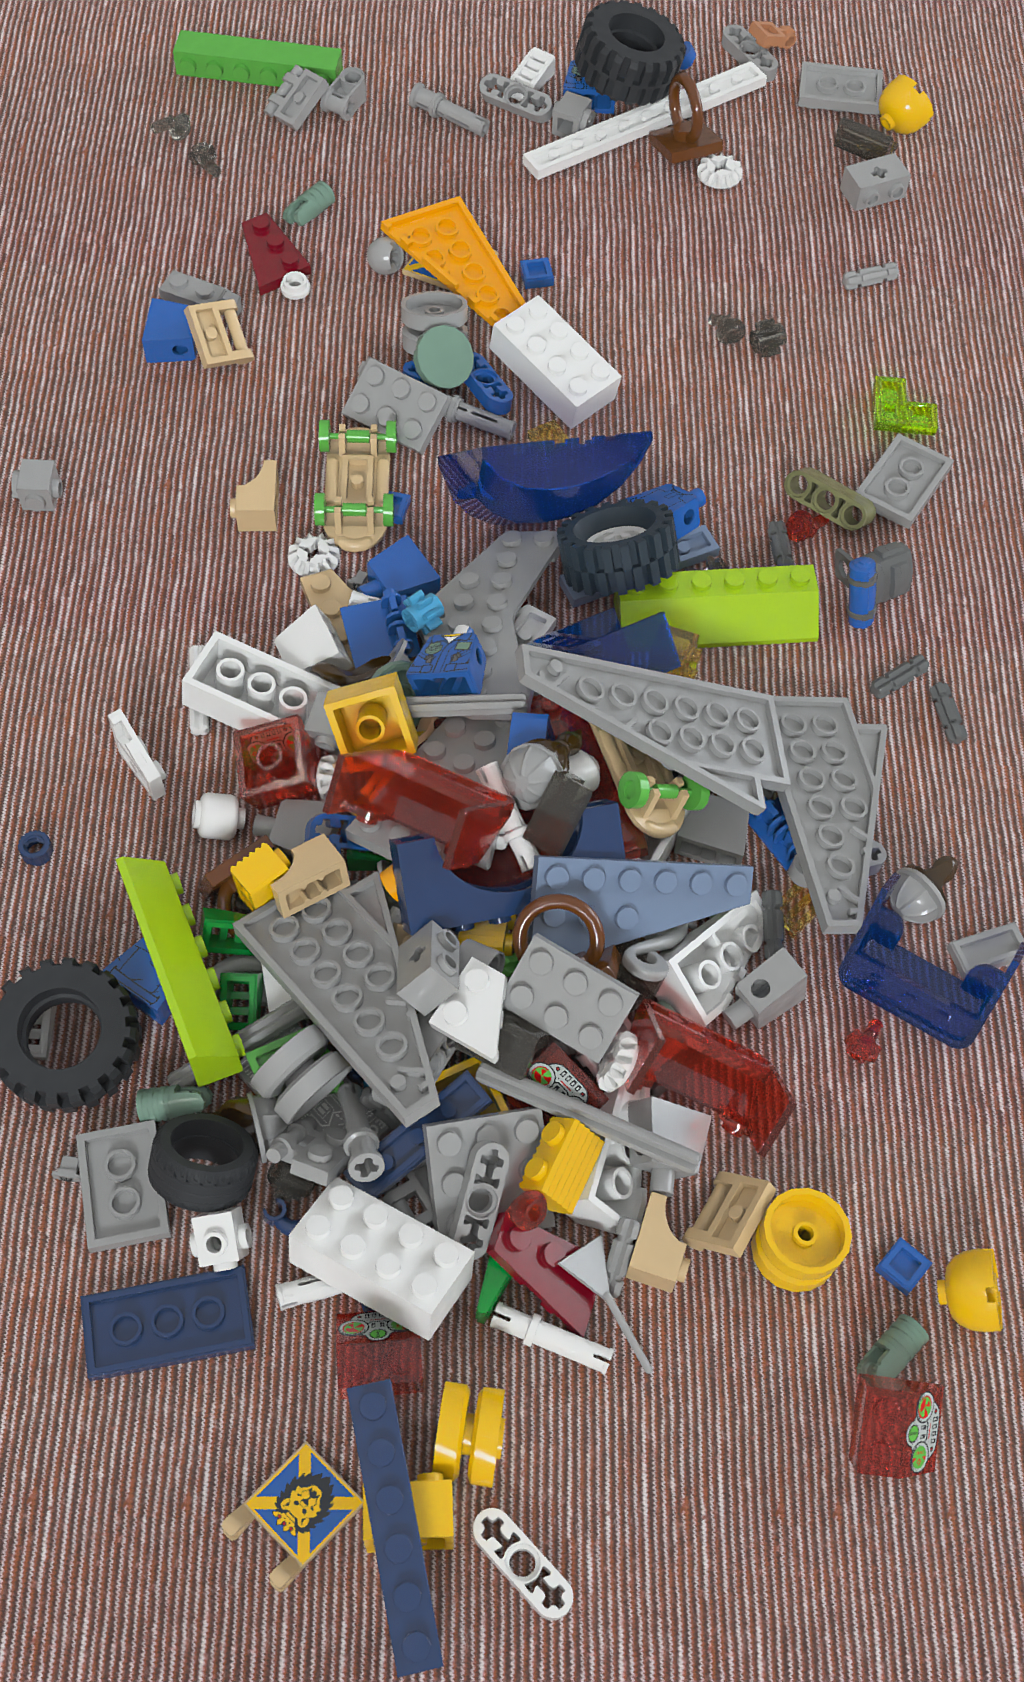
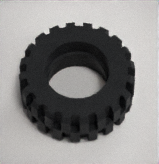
(629, 52)
(96, 1074)

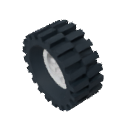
(618, 547)

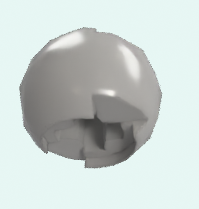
(385, 256)

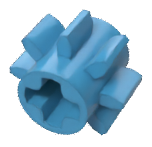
(422, 612)

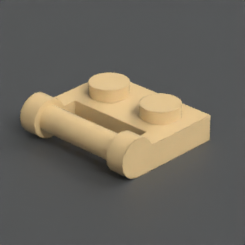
(211, 335)
(730, 1214)

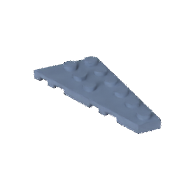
(633, 896)

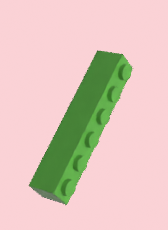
(250, 58)

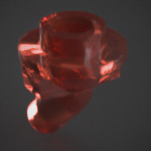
(803, 525)
(862, 1045)
(528, 1210)

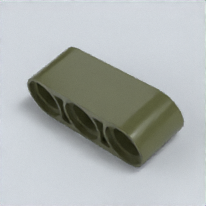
(815, 498)

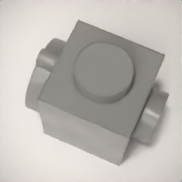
(572, 114)
(37, 485)

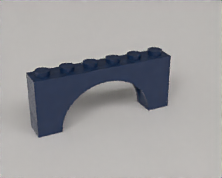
(438, 895)
(394, 1529)

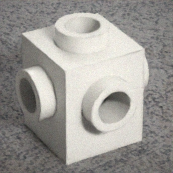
(220, 1238)

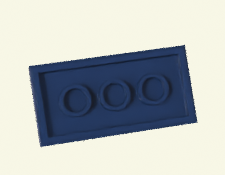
(166, 1323)

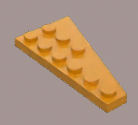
(458, 255)

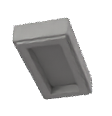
(988, 947)

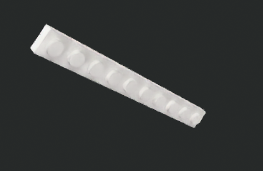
(639, 122)

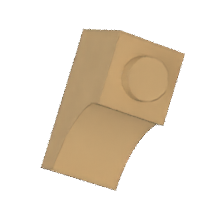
(258, 501)
(314, 875)
(658, 1254)

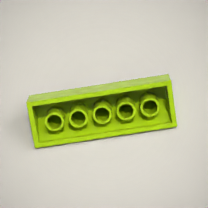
(732, 605)
(181, 970)

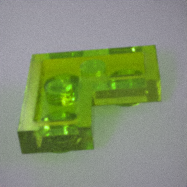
(896, 414)

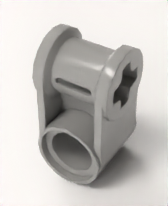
(345, 93)

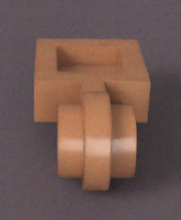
(769, 35)

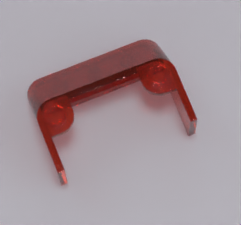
(422, 798)
(712, 1072)

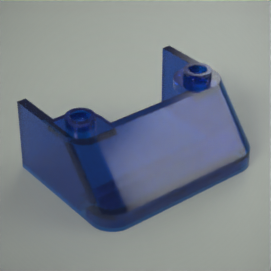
(641, 644)
(916, 988)

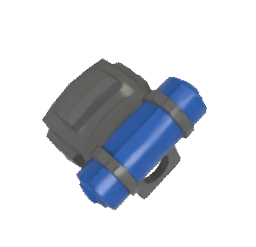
(874, 579)

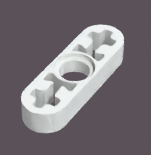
(552, 1581)

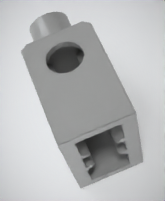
(289, 826)
(714, 833)
(767, 991)
(671, 1122)

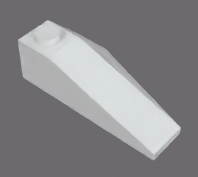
(711, 962)
(613, 1184)

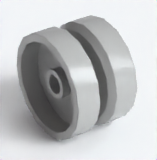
(430, 310)
(301, 1074)

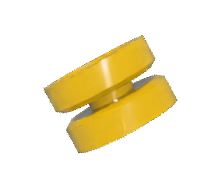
(801, 1240)
(469, 1433)

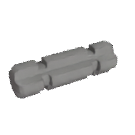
(870, 276)
(621, 1253)

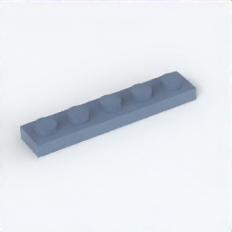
(692, 549)

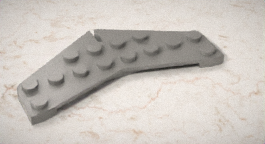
(488, 598)

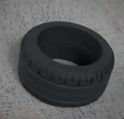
(198, 1185)

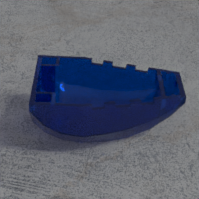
(540, 480)

